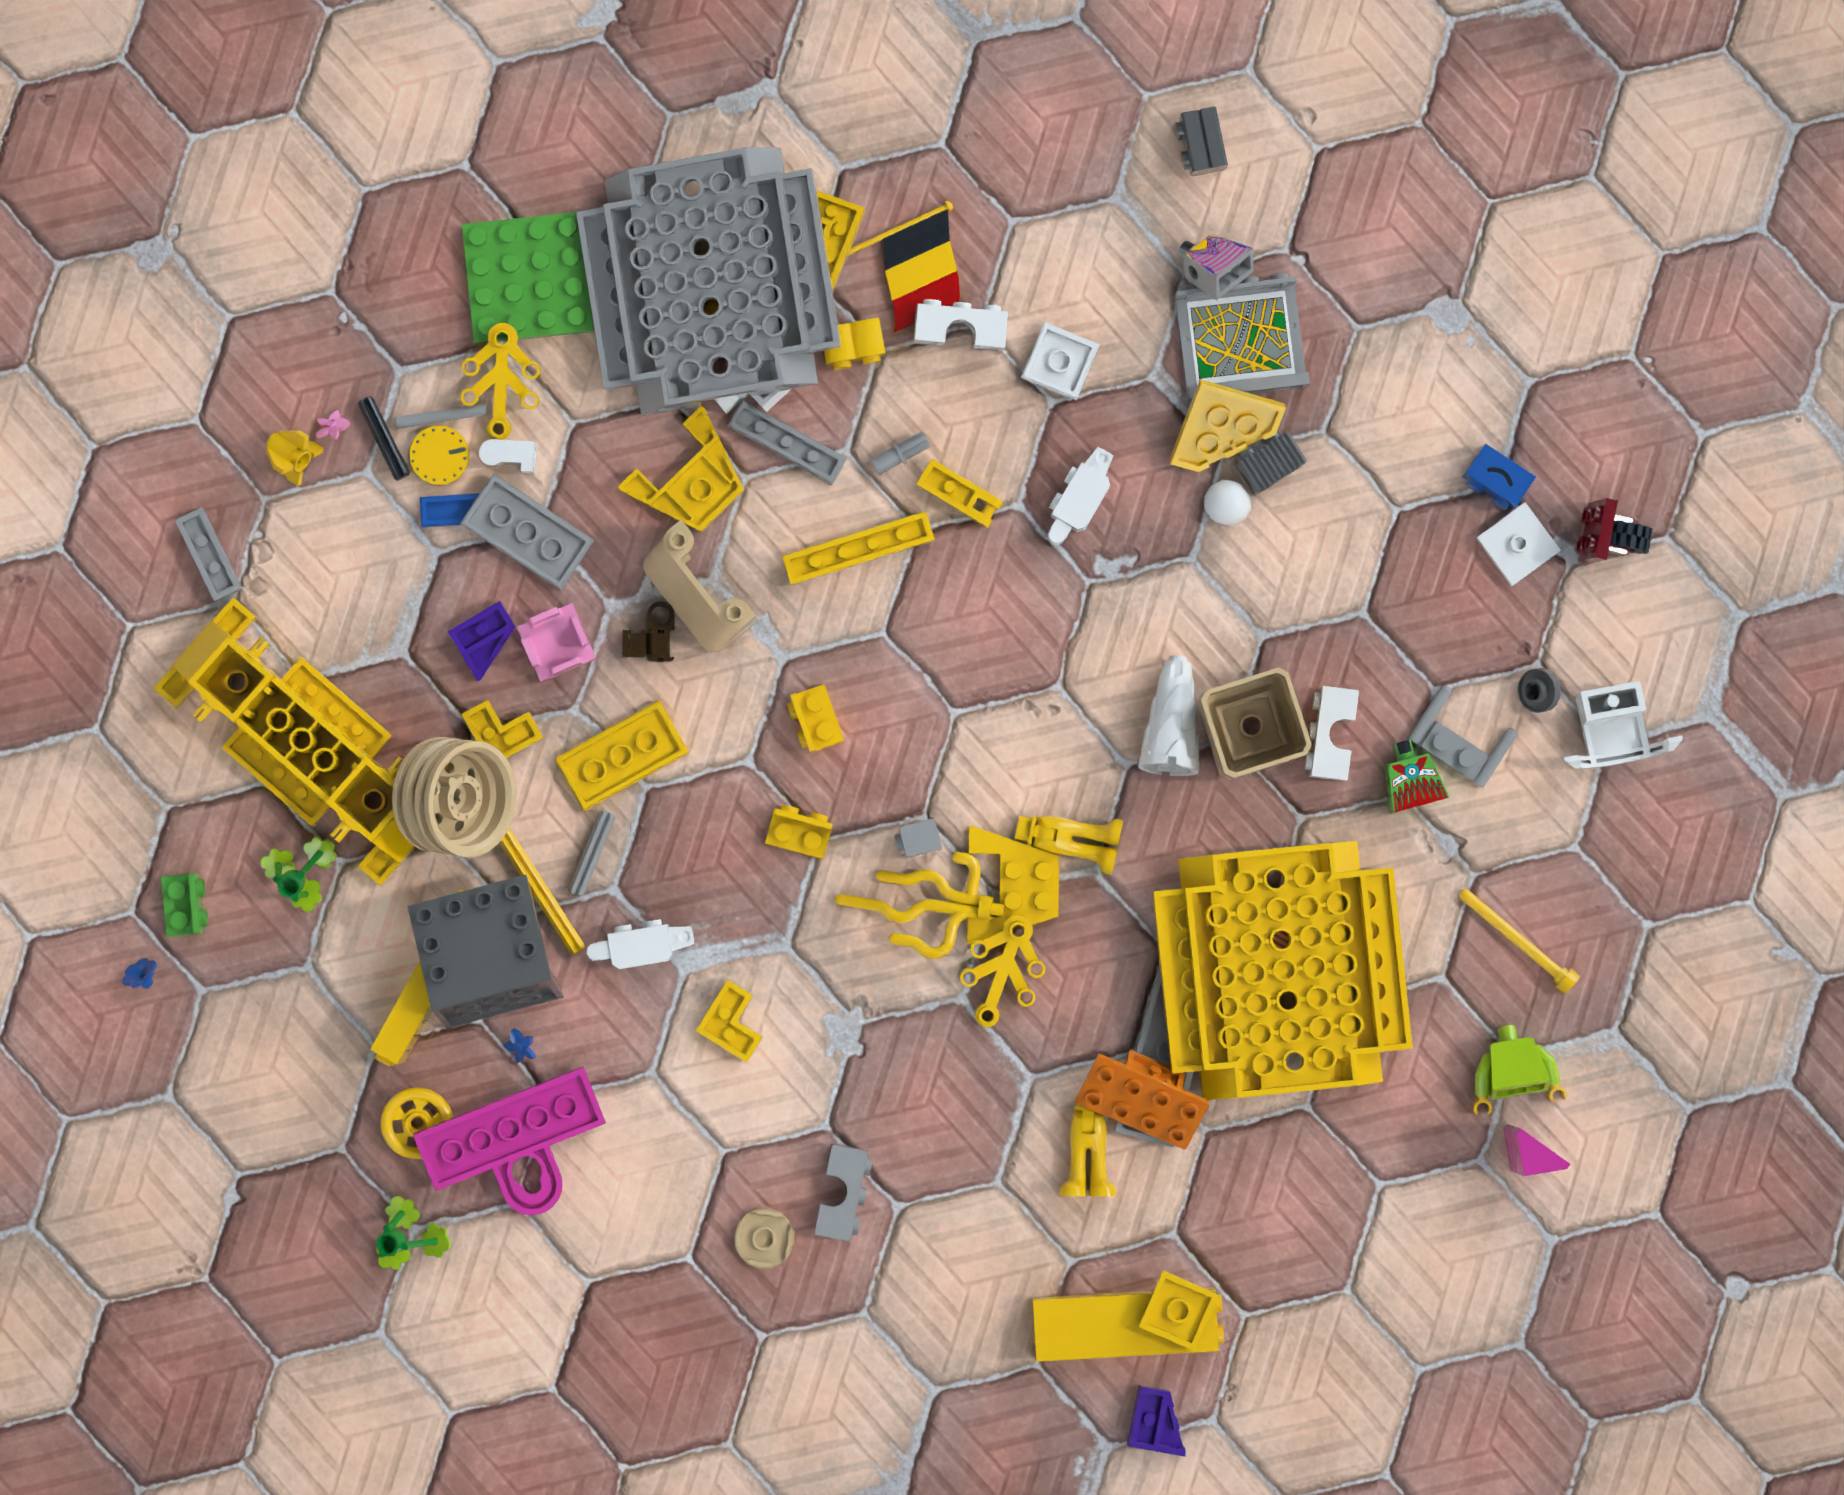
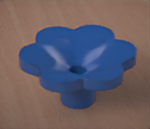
(140, 974)

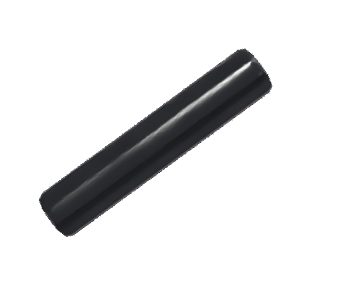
(383, 438)

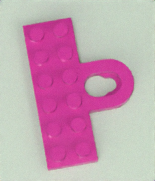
(513, 1129)

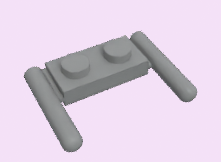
(1455, 750)

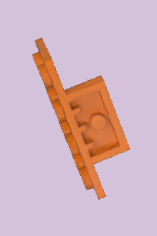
(1143, 1097)

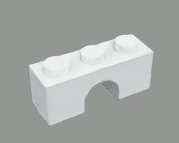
(986, 324)
(1326, 759)

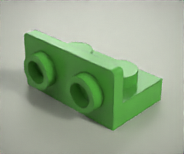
(184, 904)

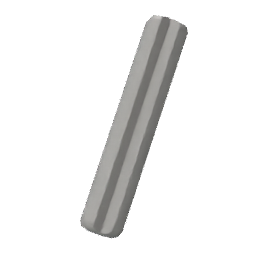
(591, 853)

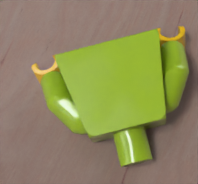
(1515, 1069)

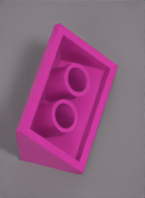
(1529, 1155)

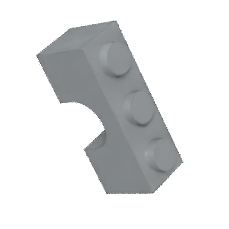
(918, 838)
(839, 1220)

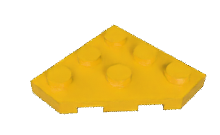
(1223, 424)

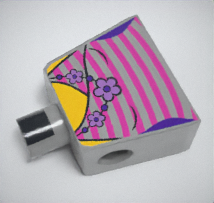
(1216, 264)

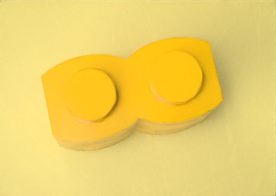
(859, 342)

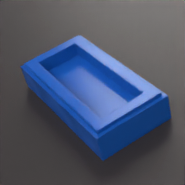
(445, 509)

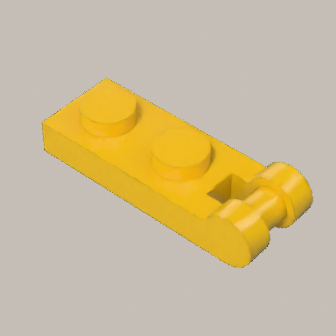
(958, 492)

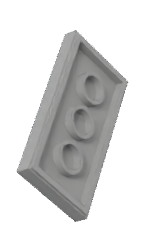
(527, 531)

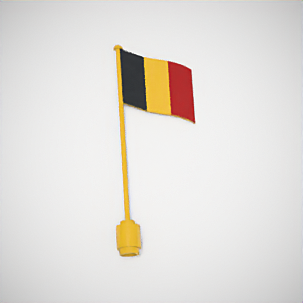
(916, 265)

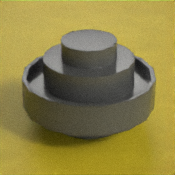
(1539, 690)

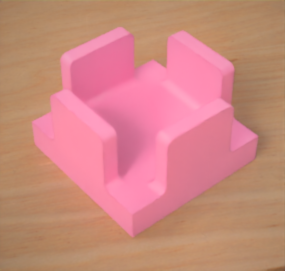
(556, 642)

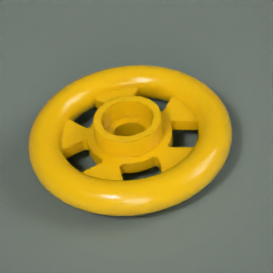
(393, 1111)

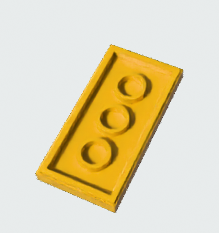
(621, 755)

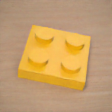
(1178, 1310)

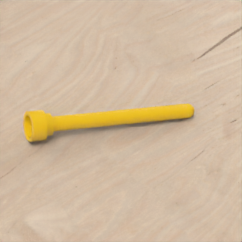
(1564, 978)

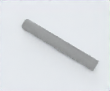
(441, 416)

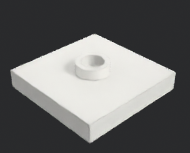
(1060, 361)
(1518, 544)

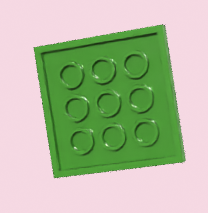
(527, 277)

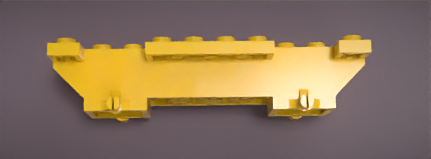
(294, 735)

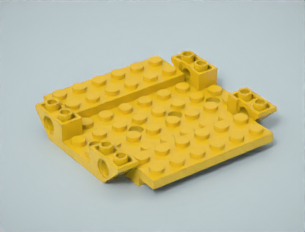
(1228, 975)

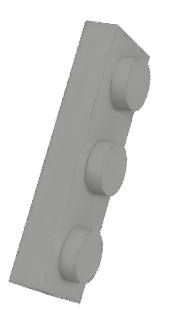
(208, 554)

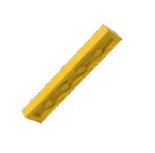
(858, 548)

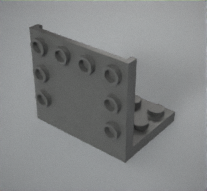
(482, 952)

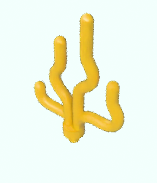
(966, 905)

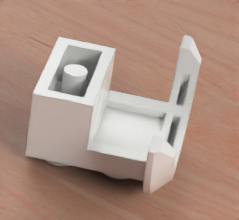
(1615, 727)

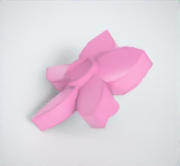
(332, 425)

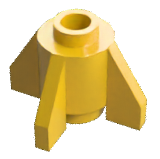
(291, 453)

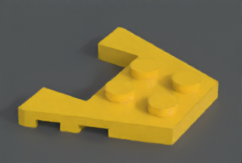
(700, 488)
(1026, 882)

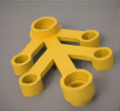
(501, 376)
(1004, 965)

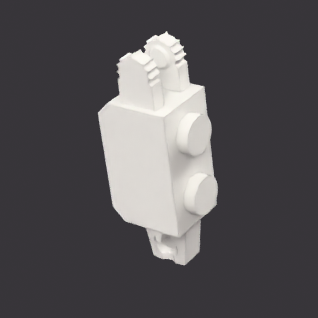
(1081, 497)
(641, 946)

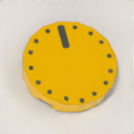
(439, 455)

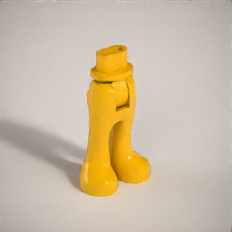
(1055, 836)
(1086, 1132)

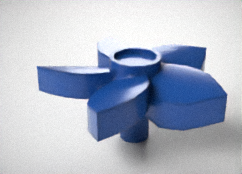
(520, 1045)

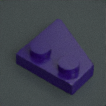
(482, 637)
(1154, 1422)

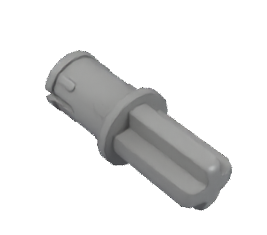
(900, 453)

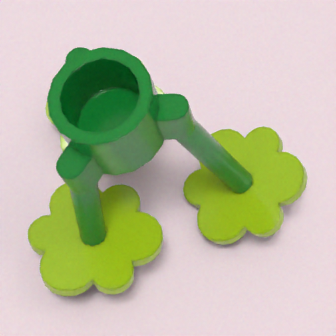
(292, 882)
(392, 1243)

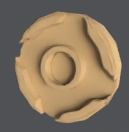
(764, 1238)

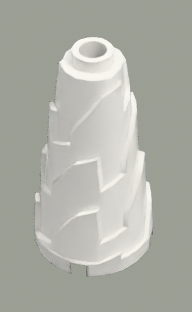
(1171, 734)

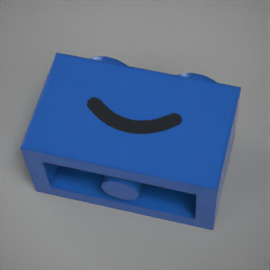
(1498, 477)

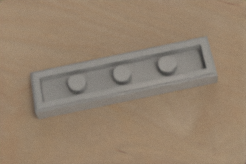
(787, 442)

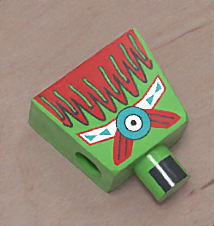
(1412, 779)

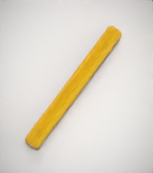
(542, 893)

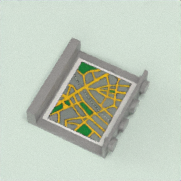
(1244, 337)

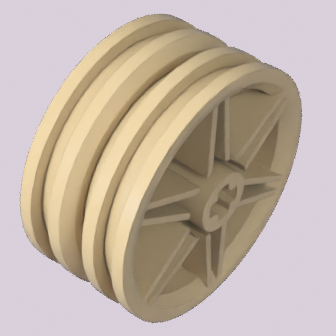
(437, 795)

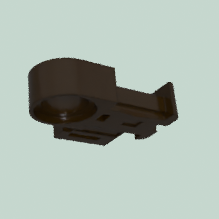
(654, 643)

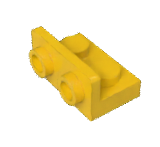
(816, 719)
(799, 832)

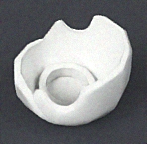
(1227, 503)

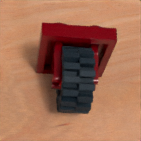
(1610, 533)

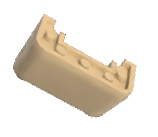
(710, 624)

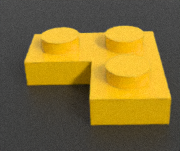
(506, 738)
(722, 1022)

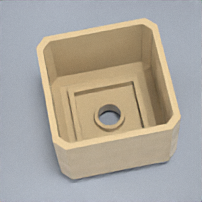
(1269, 700)

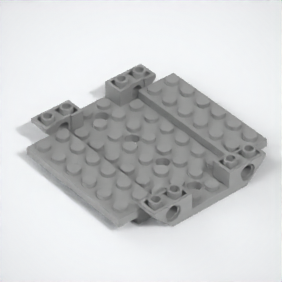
(761, 267)

